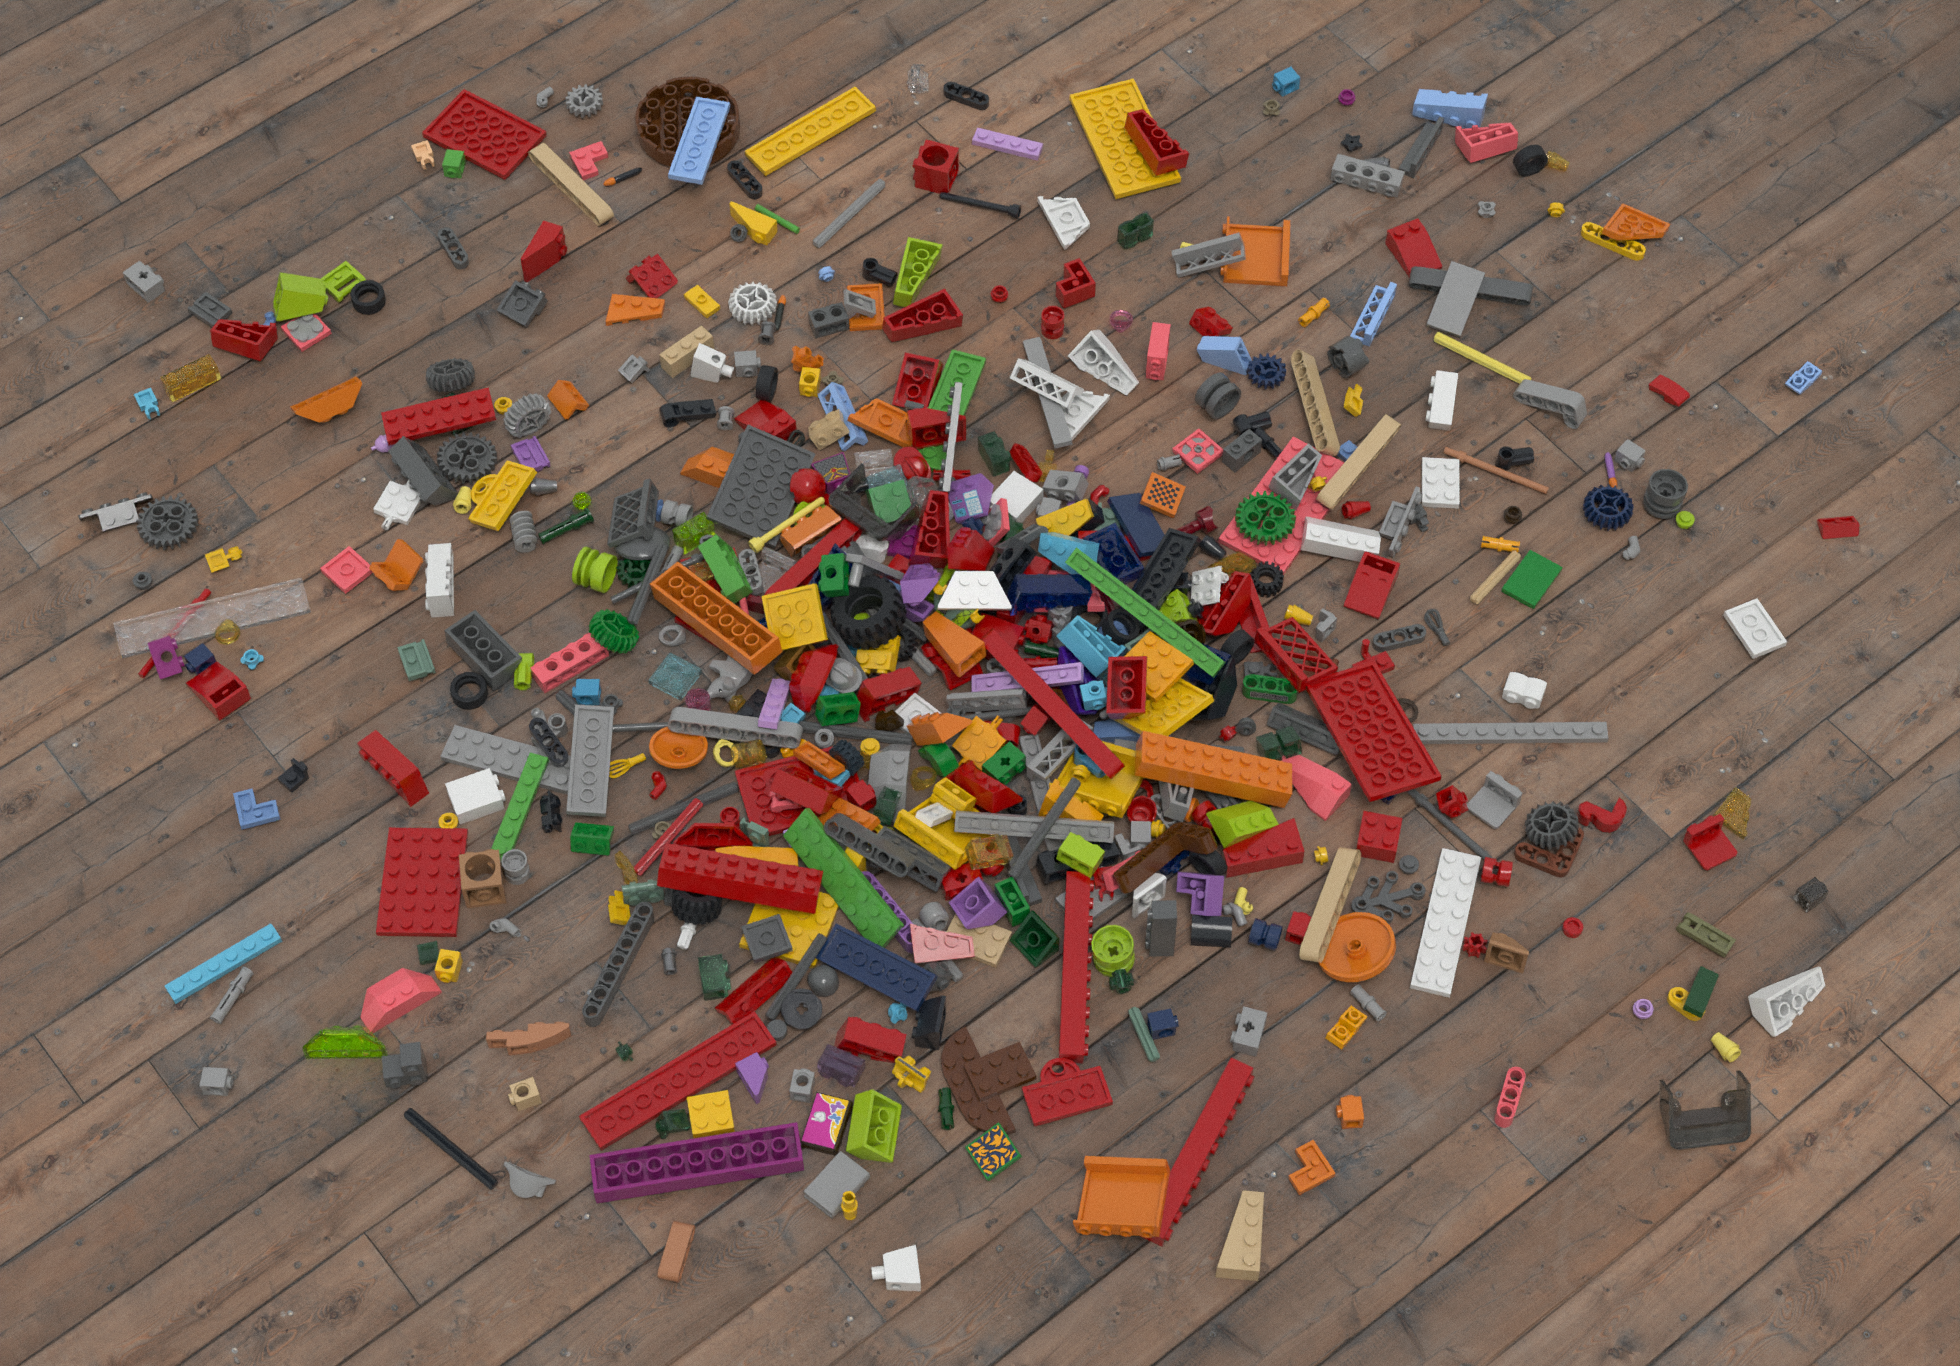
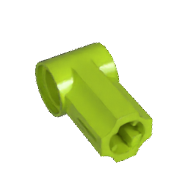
(523, 673)

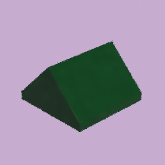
(1035, 940)

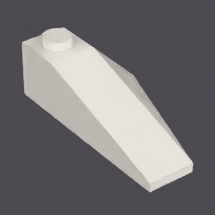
(1101, 359)
(1783, 1001)

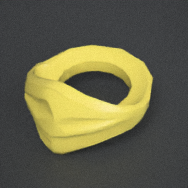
(716, 750)

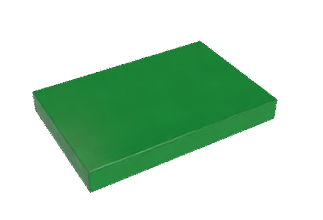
(1531, 579)

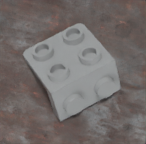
(1495, 800)

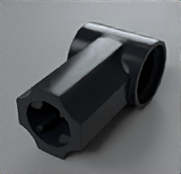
(873, 271)
(1244, 422)
(1510, 457)

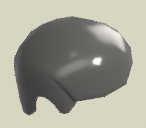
(823, 980)

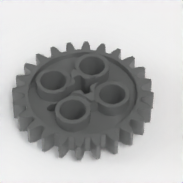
(476, 452)
(161, 520)

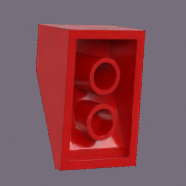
(1412, 246)
(543, 250)
(917, 380)
(768, 419)
(928, 425)

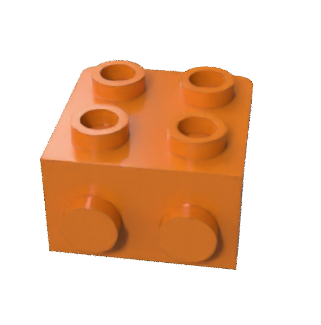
(398, 567)

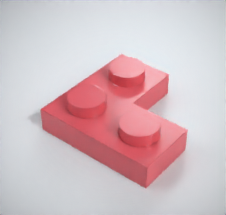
(585, 158)

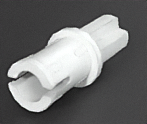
(686, 935)

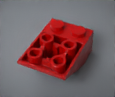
(1372, 584)
(219, 690)

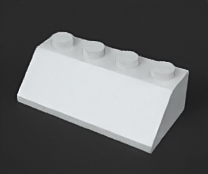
(1339, 539)

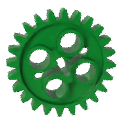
(1279, 525)

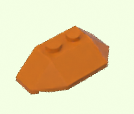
(330, 402)
(708, 466)

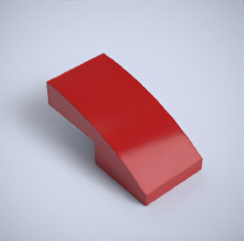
(1672, 392)

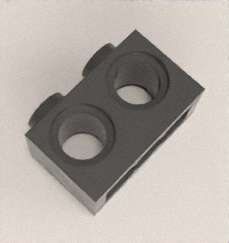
(828, 320)

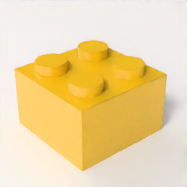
(710, 1114)

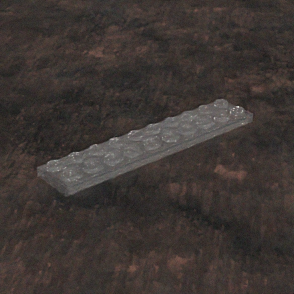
(202, 618)

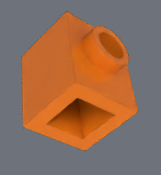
(1350, 1112)

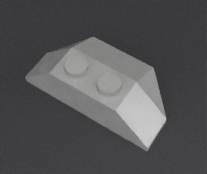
(891, 769)

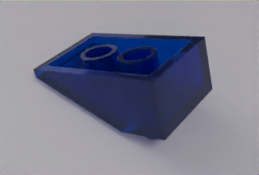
(1116, 554)

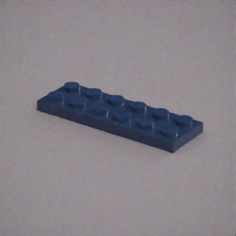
(877, 967)

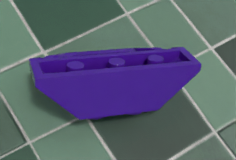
(1072, 692)

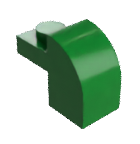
(940, 757)

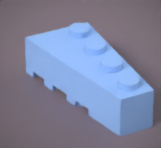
(1453, 107)

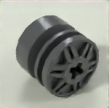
(1665, 493)

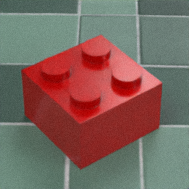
(1379, 836)

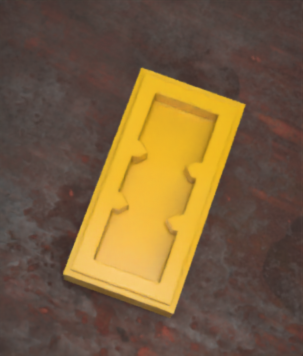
(702, 301)

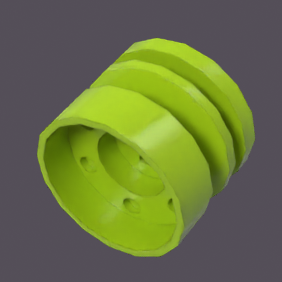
(594, 569)
(1111, 941)

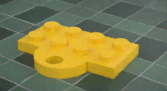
(500, 494)

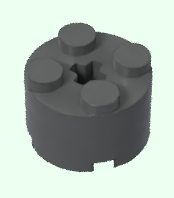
(1347, 356)

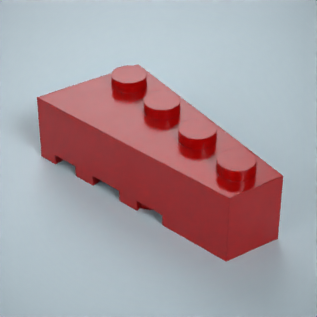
(923, 317)
(932, 532)
(1265, 851)

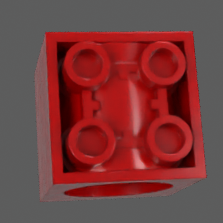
(936, 167)

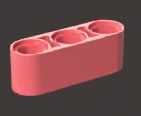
(1508, 1105)

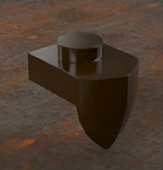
(888, 721)

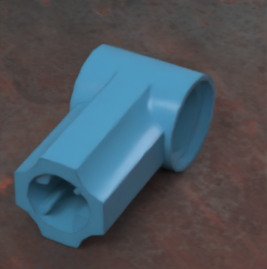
(1082, 758)

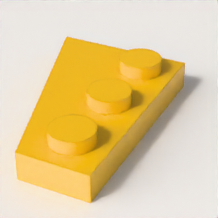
(1067, 519)

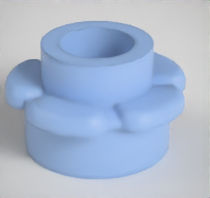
(826, 274)

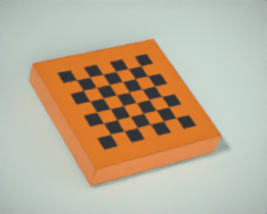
(1162, 495)

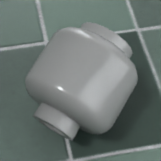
(934, 916)

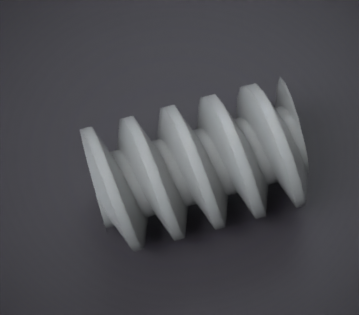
(523, 531)

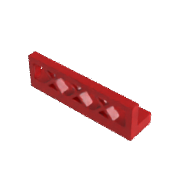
(755, 990)

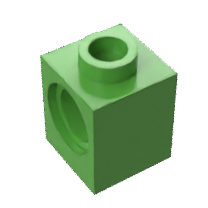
(454, 163)

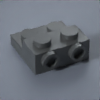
(522, 303)

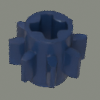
(974, 524)

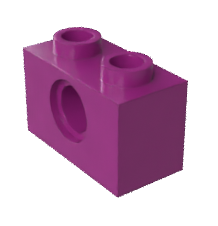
(164, 668)

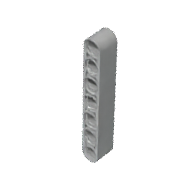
(733, 727)

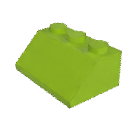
(1241, 821)
(873, 1127)

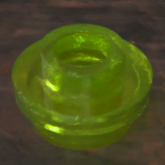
(581, 496)

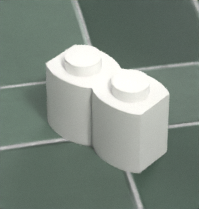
(1524, 690)

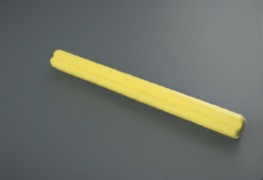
(1480, 358)

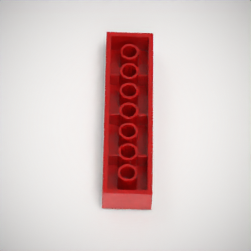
(740, 878)

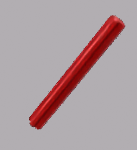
(668, 836)

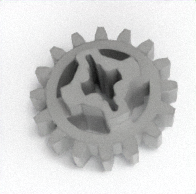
(584, 101)

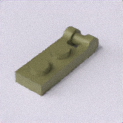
(1706, 934)

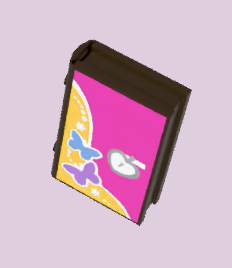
(826, 1124)

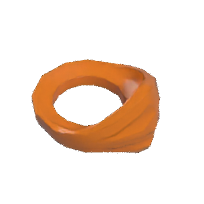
(1194, 803)

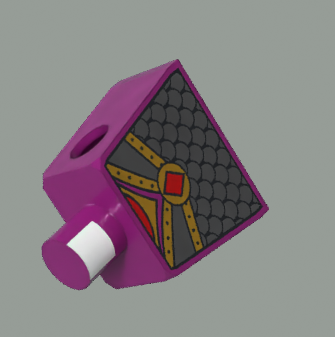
(833, 469)

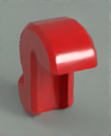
(1600, 817)

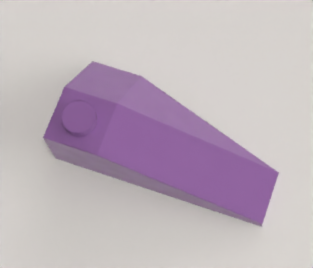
(918, 583)

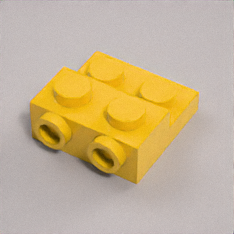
(880, 659)

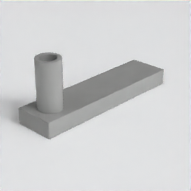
(860, 562)

